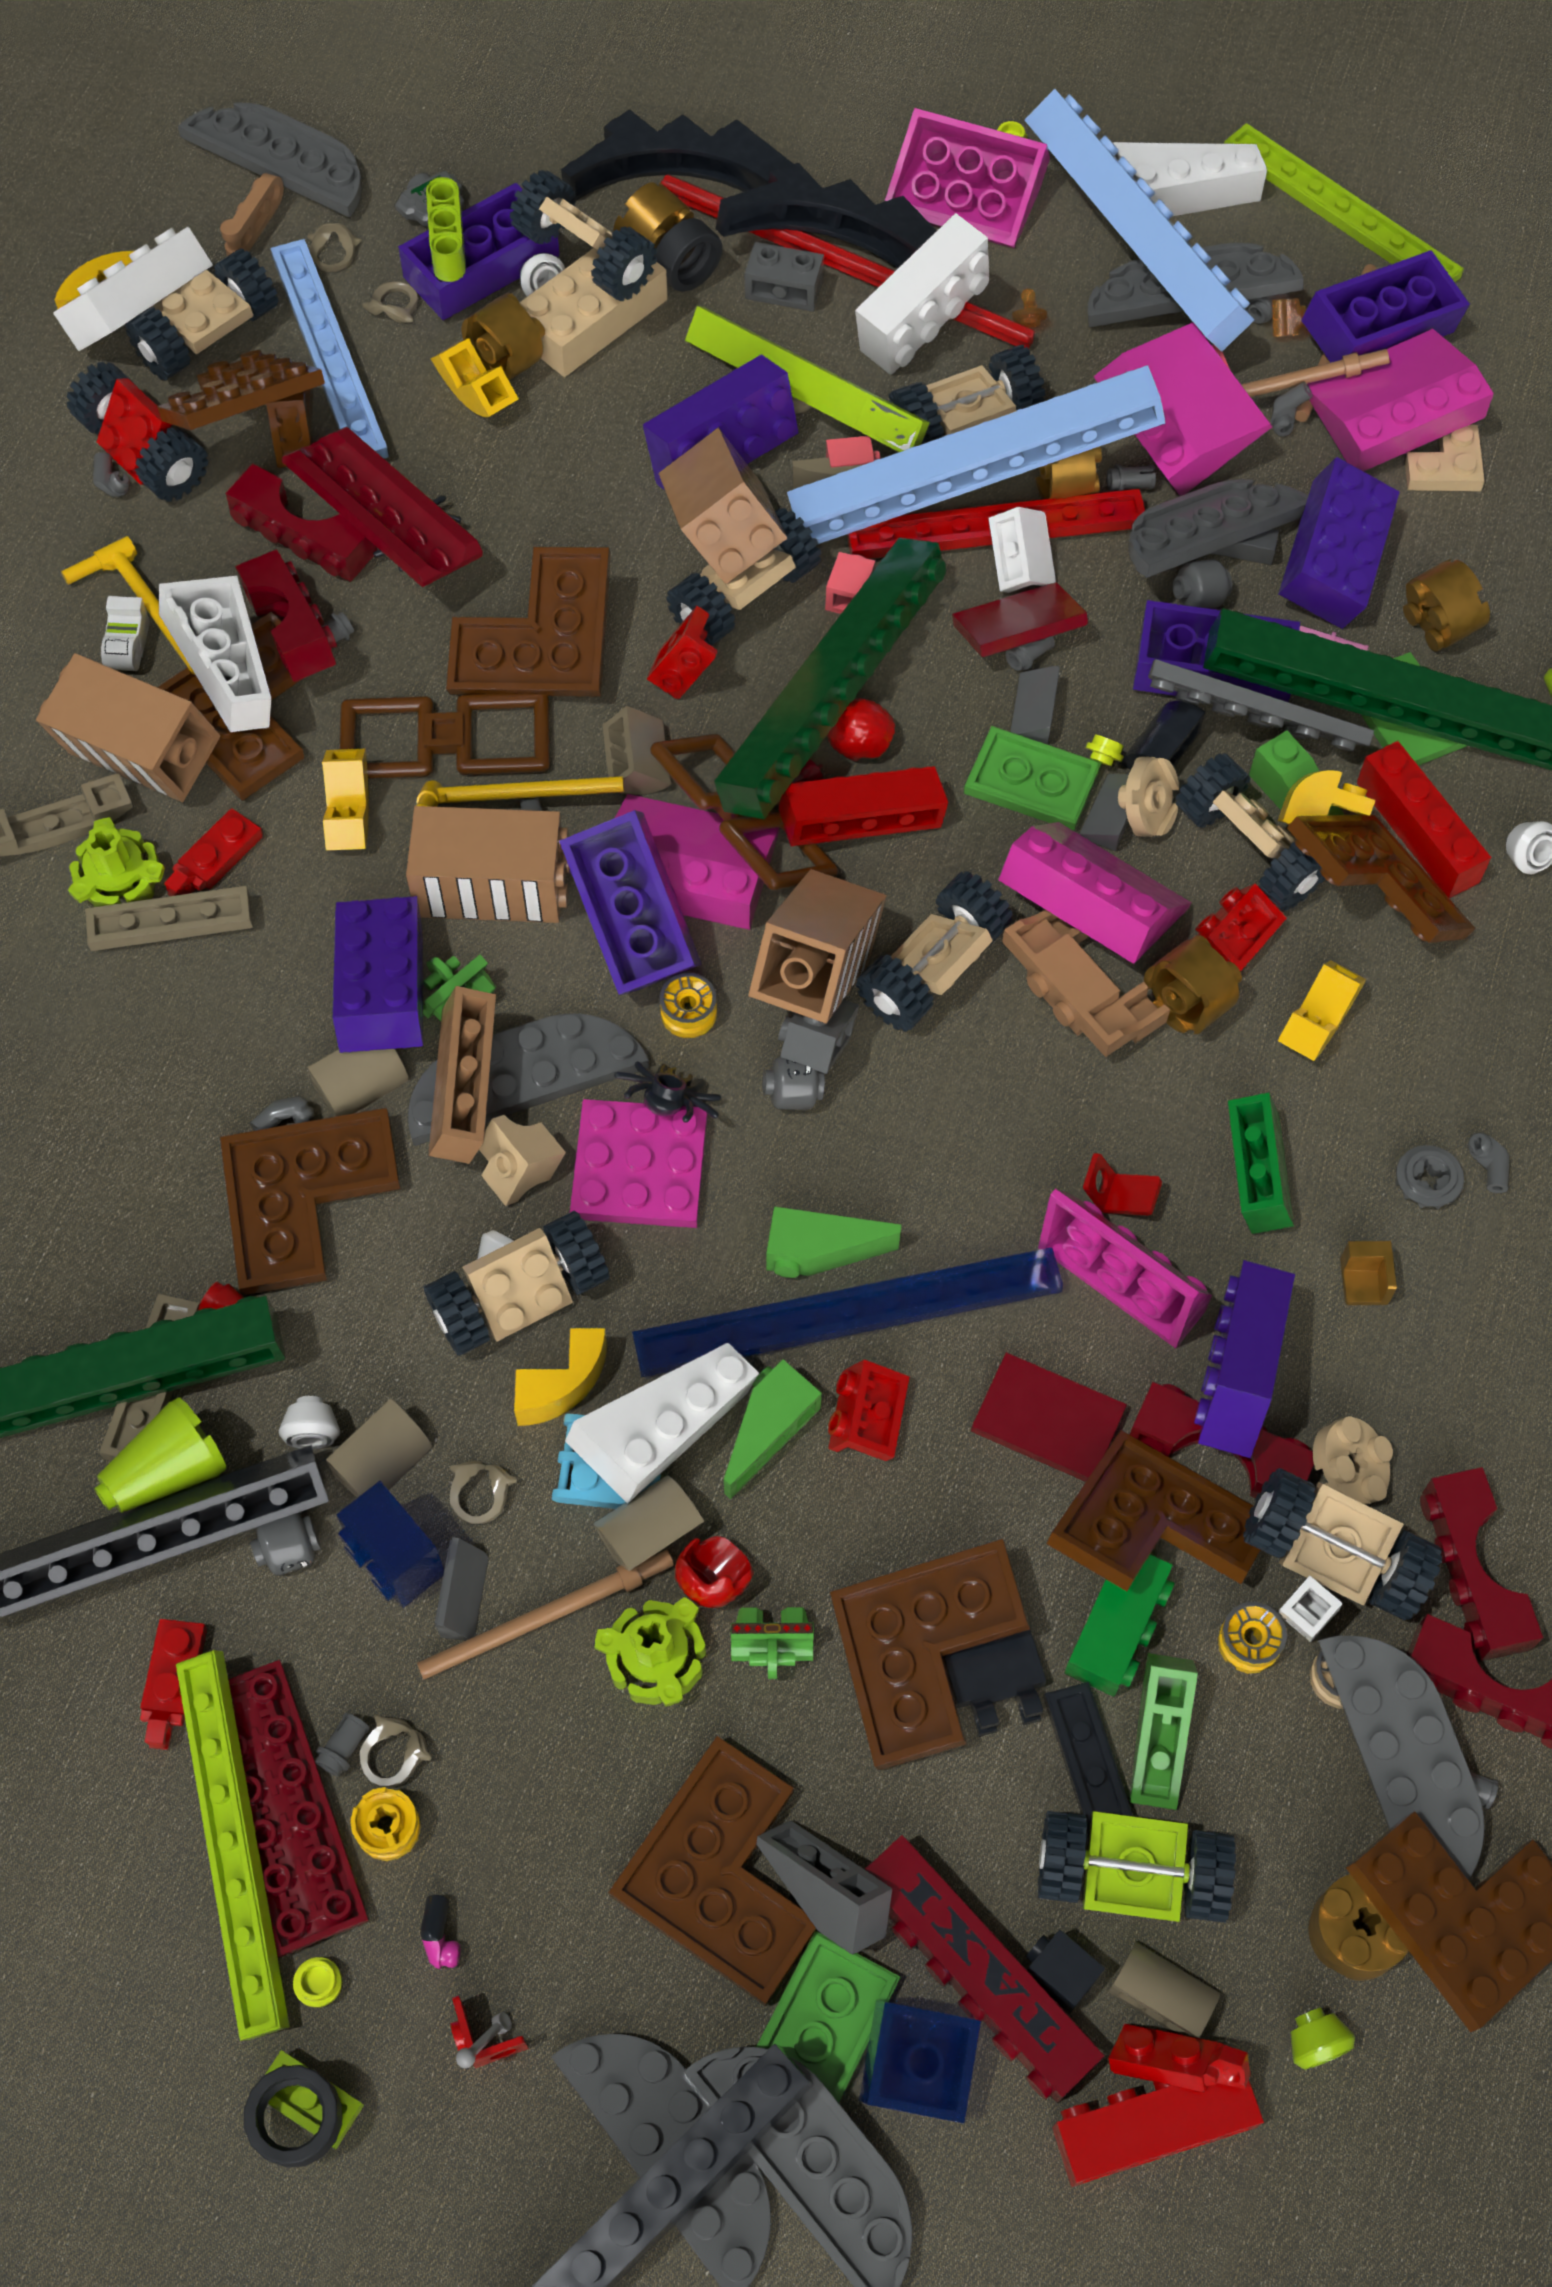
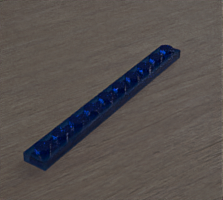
(851, 1310)

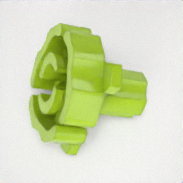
(112, 864)
(660, 1662)

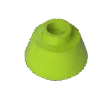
(1319, 2039)

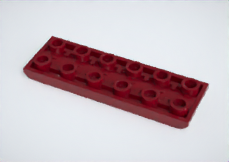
(384, 506)
(297, 1836)

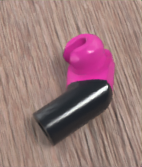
(432, 1928)

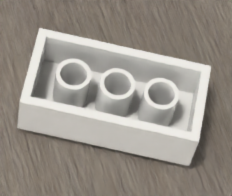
(923, 294)

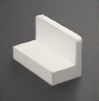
(1021, 549)

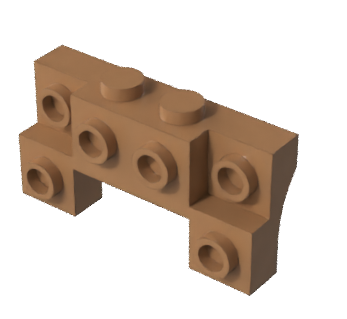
(1076, 985)

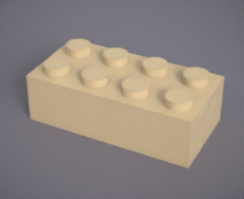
(583, 317)

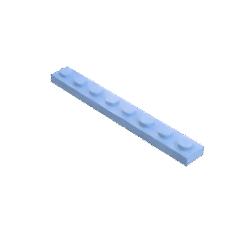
(326, 343)

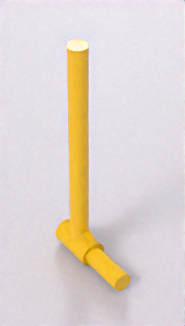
(119, 556)
(434, 794)

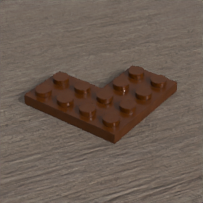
(239, 388)
(552, 649)
(254, 756)
(1365, 853)
(280, 1178)
(1145, 1497)
(897, 1640)
(693, 1878)
(1467, 1939)

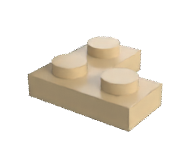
(1453, 468)

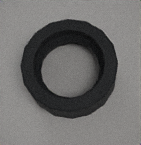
(700, 264)
(258, 2101)

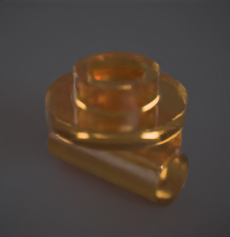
(1030, 315)
(1287, 317)

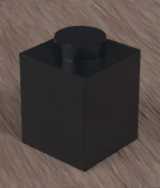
(1063, 1969)

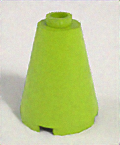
(160, 1460)

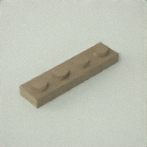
(168, 918)
(135, 1415)

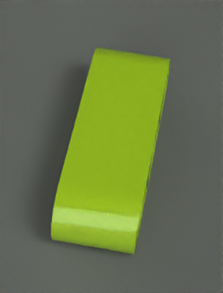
(445, 229)

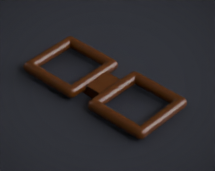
(450, 733)
(735, 825)

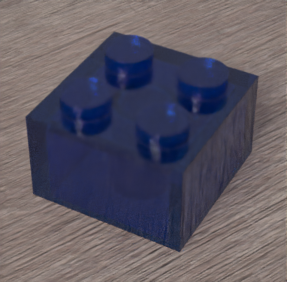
(391, 1544)
(920, 2061)

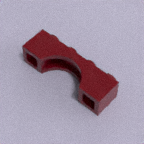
(333, 543)
(299, 638)
(1168, 1426)
(1496, 1617)
(1450, 1663)

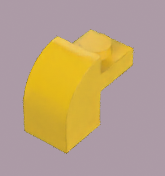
(1318, 791)

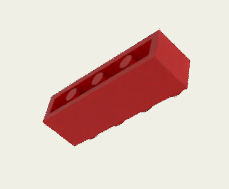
(863, 806)
(1423, 819)
(1150, 2127)

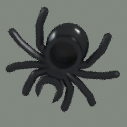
(668, 1092)

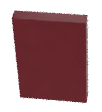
(1019, 619)
(1048, 1417)

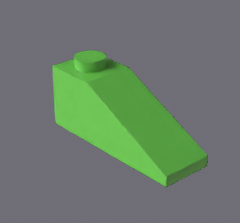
(1280, 765)
(819, 1242)
(775, 1413)
(1163, 1730)

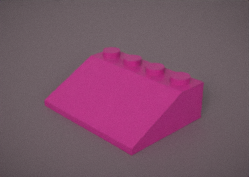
(969, 172)
(1404, 403)
(1202, 404)
(701, 864)
(1091, 889)
(1122, 1268)

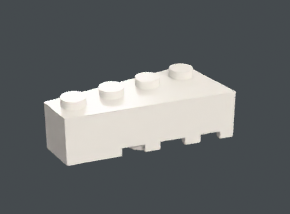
(1196, 174)
(132, 287)
(219, 645)
(653, 1425)

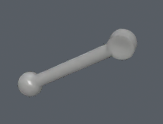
(500, 2024)

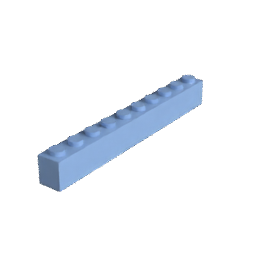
(1140, 220)
(979, 455)

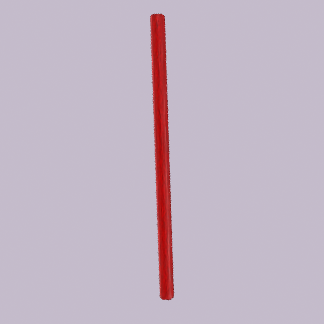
(851, 263)

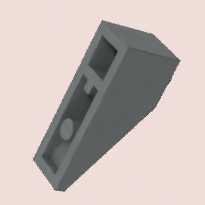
(831, 1889)

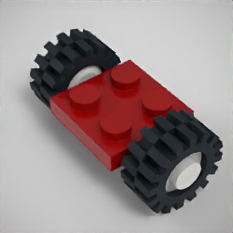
(134, 432)

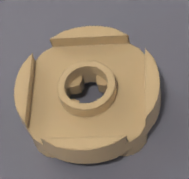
(1150, 796)
(1370, 1452)

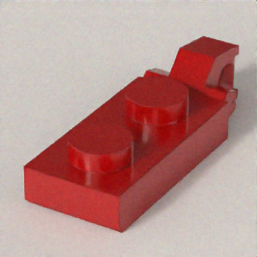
(213, 854)
(162, 1696)
(1177, 2059)

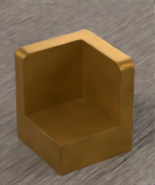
(1368, 1272)

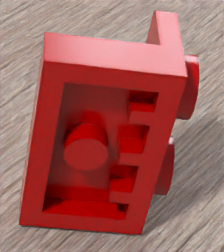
(683, 656)
(1241, 924)
(868, 1410)

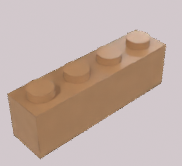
(462, 1075)

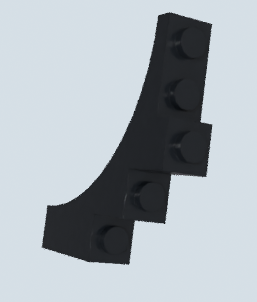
(680, 148)
(840, 211)

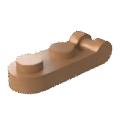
(253, 214)

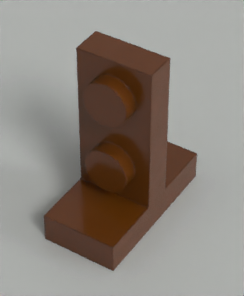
(290, 423)

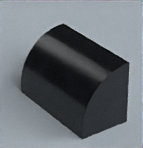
(1167, 734)

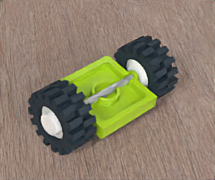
(1136, 1866)

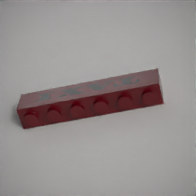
(984, 1974)

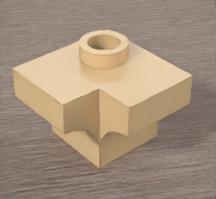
(518, 1157)

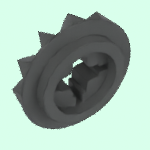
(1437, 1163)

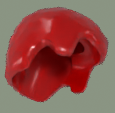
(862, 730)
(712, 1571)

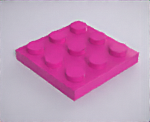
(638, 1165)

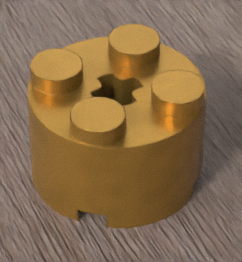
(653, 212)
(505, 335)
(1070, 476)
(1446, 604)
(1194, 985)
(1344, 1948)

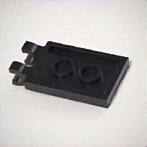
(997, 1673)

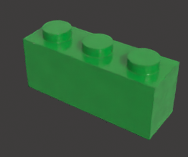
(1260, 1163)
(1117, 1626)

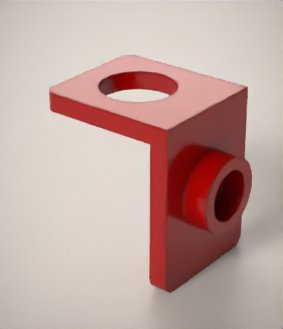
(1121, 1191)
(464, 2039)

